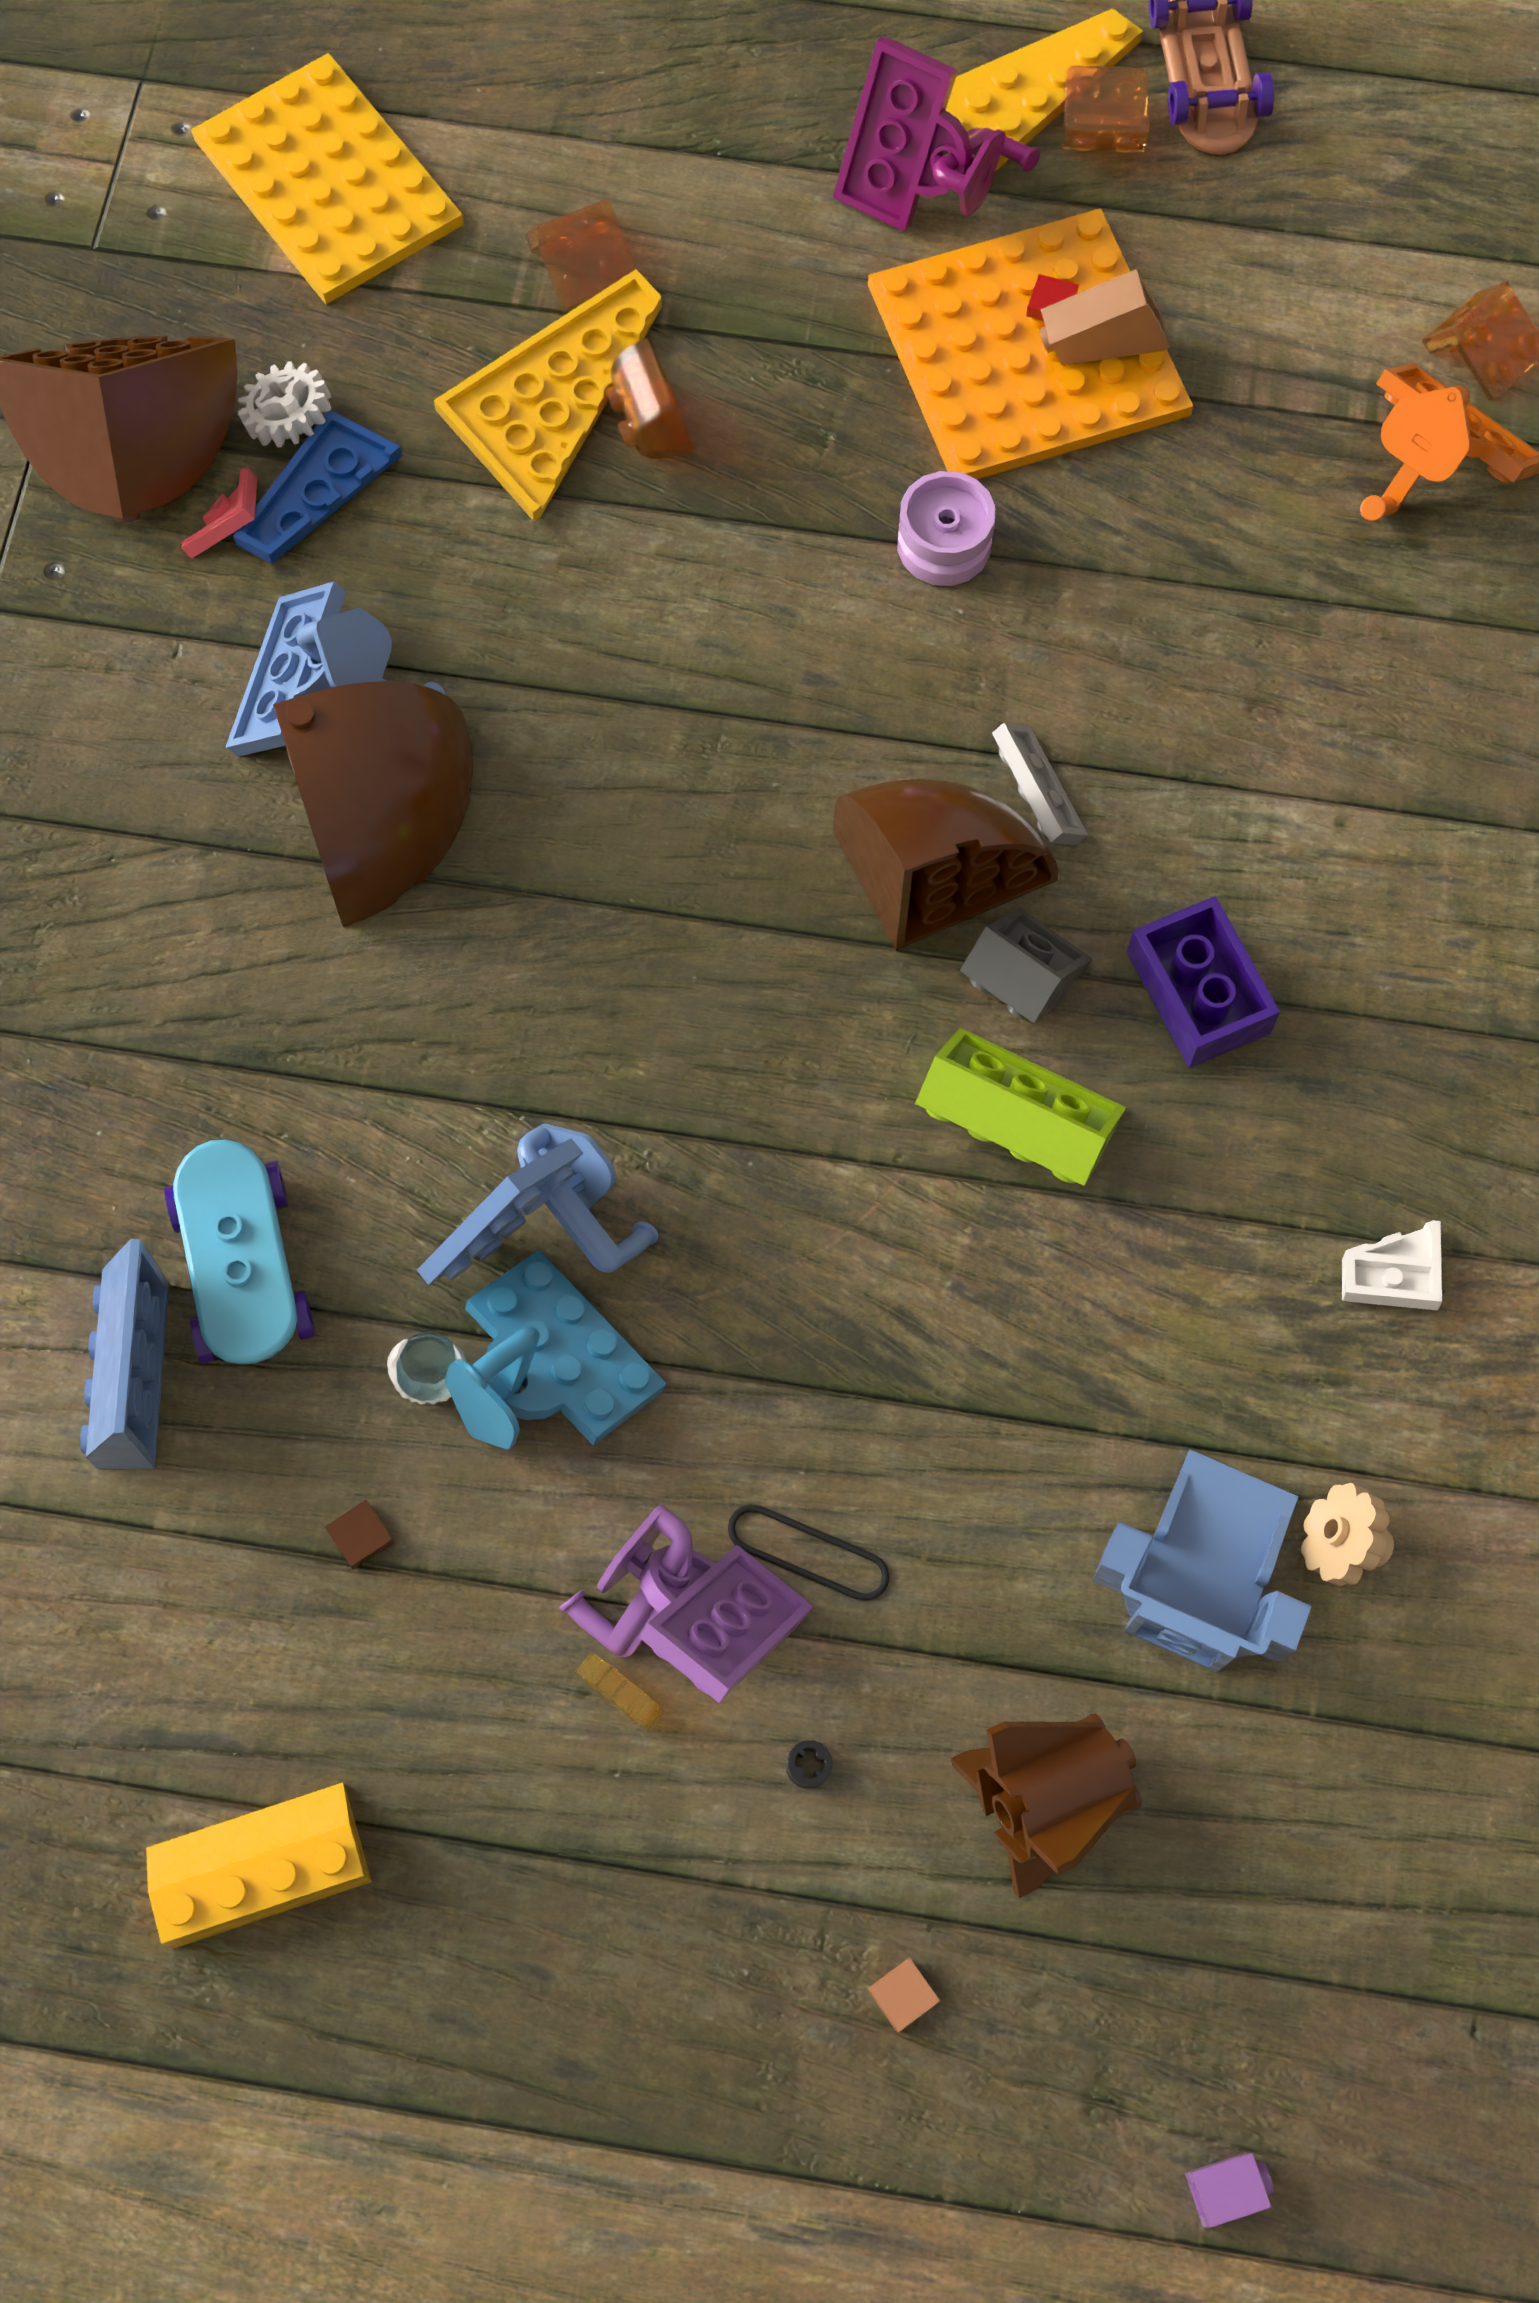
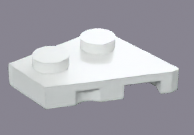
(1396, 1270)

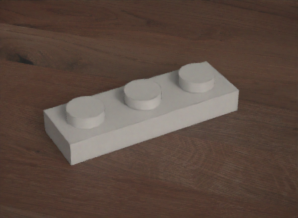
(1039, 784)

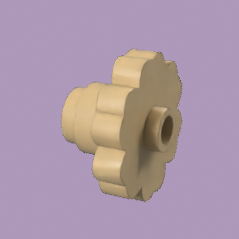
(1346, 1535)

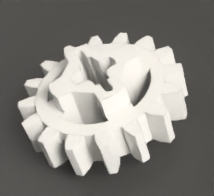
(284, 404)

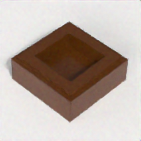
(359, 1534)

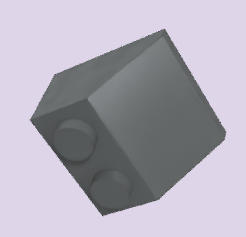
(1024, 965)

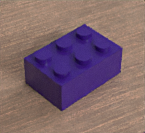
(1202, 982)

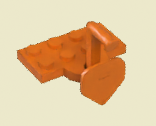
(1433, 434)

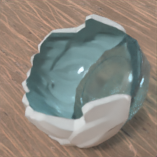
(420, 1367)

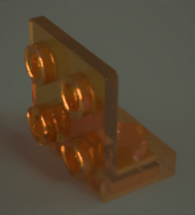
(582, 252)
(1491, 337)

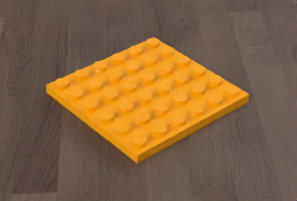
(982, 365)

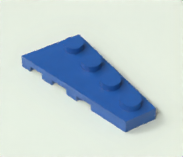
(315, 484)

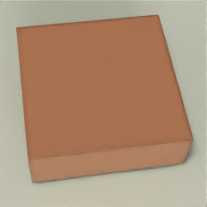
(903, 1995)

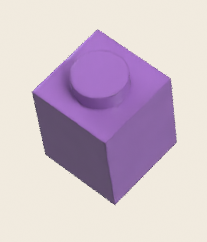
(1230, 2189)

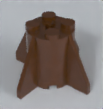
(1050, 1791)

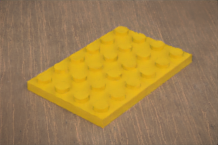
(327, 178)

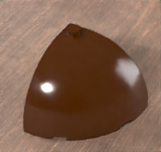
(121, 417)
(380, 783)
(937, 854)

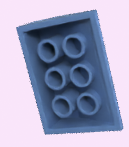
(126, 1362)

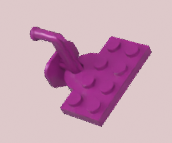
(912, 146)

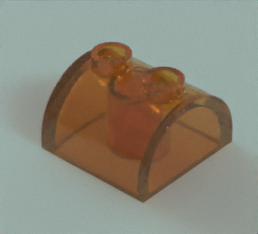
(648, 404)

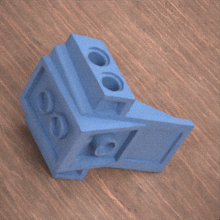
(1206, 1567)

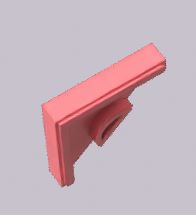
(225, 515)

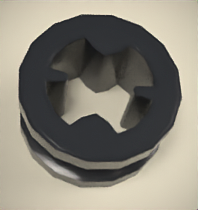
(821, 1754)

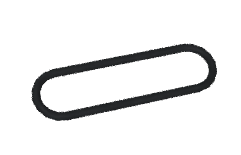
(816, 1533)

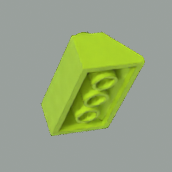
(1019, 1106)

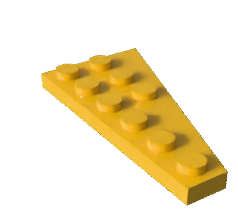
(1029, 85)

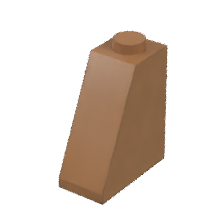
(1105, 322)

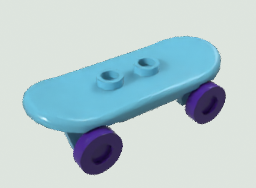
(236, 1254)

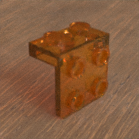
(1106, 109)

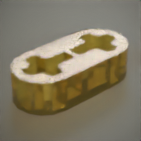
(619, 1691)

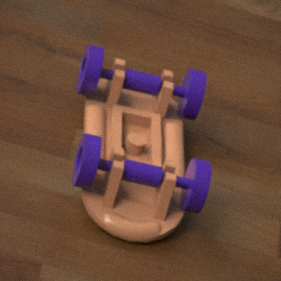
(1210, 72)

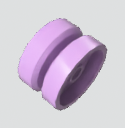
(946, 528)

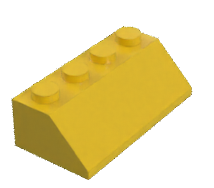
(255, 1866)

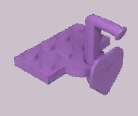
(694, 1612)

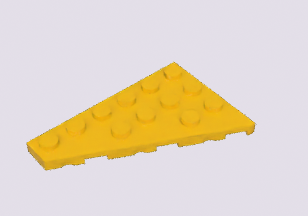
(543, 397)

